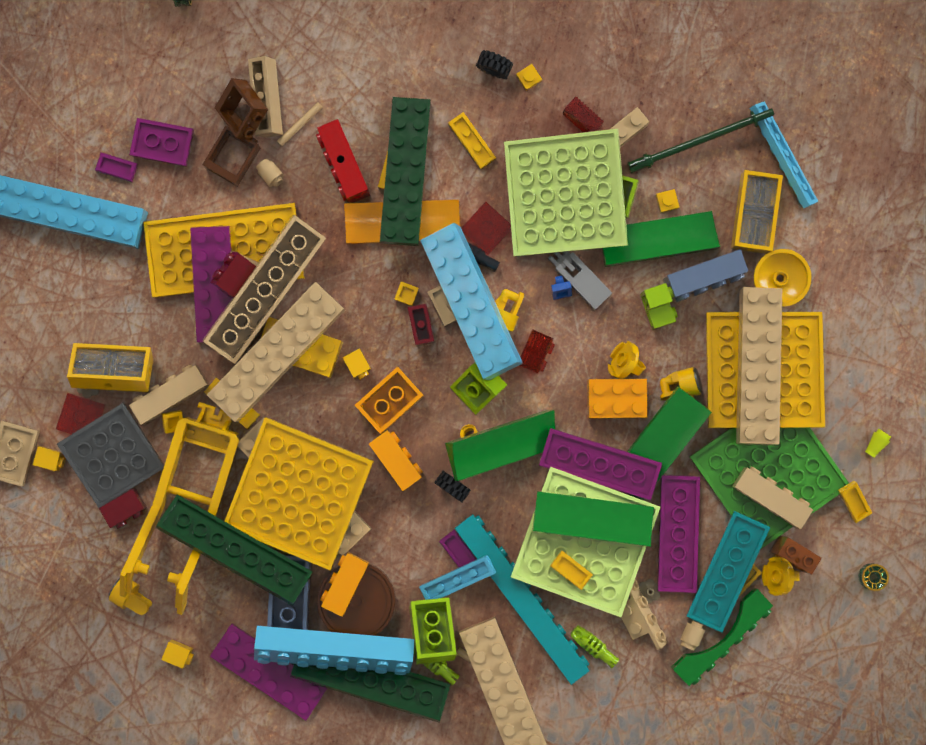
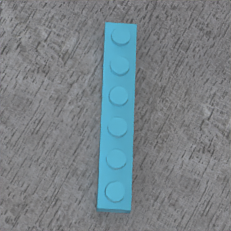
(785, 158)

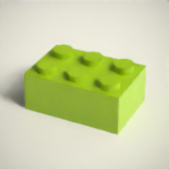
(432, 630)

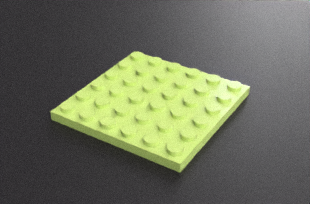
(566, 193)
(610, 562)

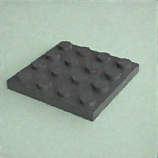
(111, 455)

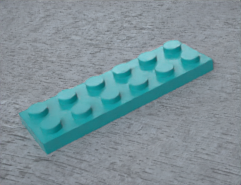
(728, 571)

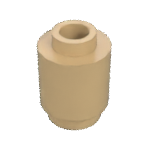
(270, 173)
(692, 635)

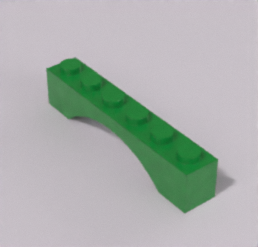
(751, 609)

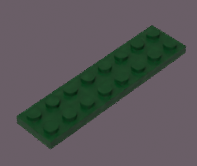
(405, 171)
(234, 550)
(405, 693)

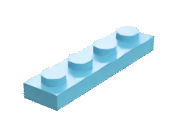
(458, 578)

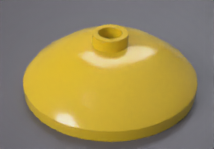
(791, 267)

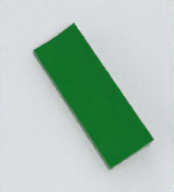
(665, 239)
(670, 430)
(500, 445)
(593, 518)

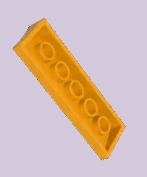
(365, 219)

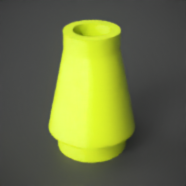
(878, 442)

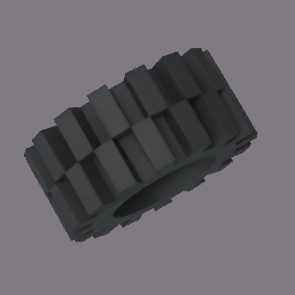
(494, 64)
(452, 487)

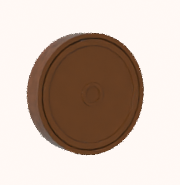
(369, 607)

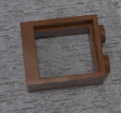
(226, 108)
(216, 149)

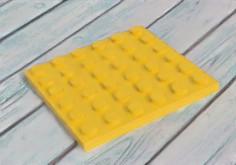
(801, 369)
(298, 493)

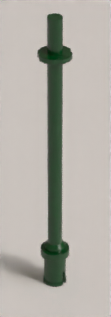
(648, 160)

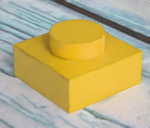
(529, 77)
(667, 201)
(406, 293)
(170, 420)

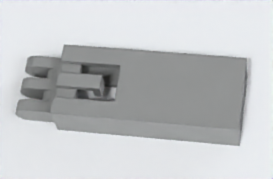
(585, 282)

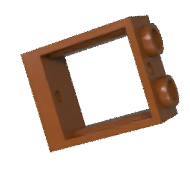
(796, 554)

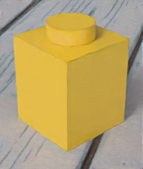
(357, 364)
(49, 459)
(178, 654)

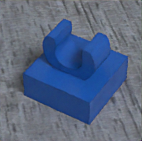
(561, 289)

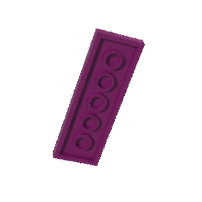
(208, 251)
(601, 464)
(678, 534)
(237, 654)

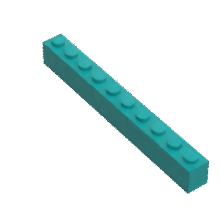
(523, 601)

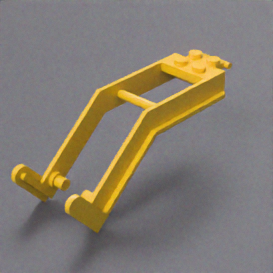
(209, 432)

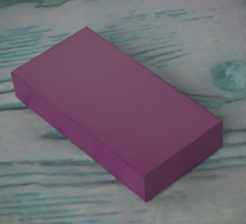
(116, 167)
(457, 549)

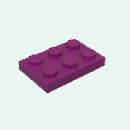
(161, 142)

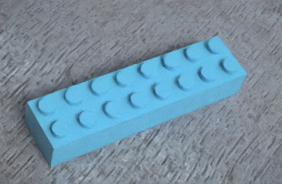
(71, 212)
(471, 301)
(333, 650)

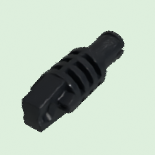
(483, 259)

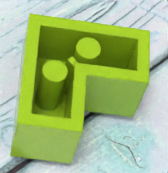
(658, 307)

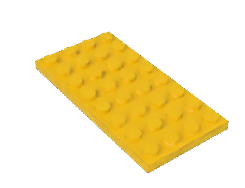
(170, 242)

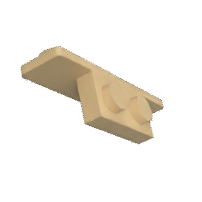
(640, 619)

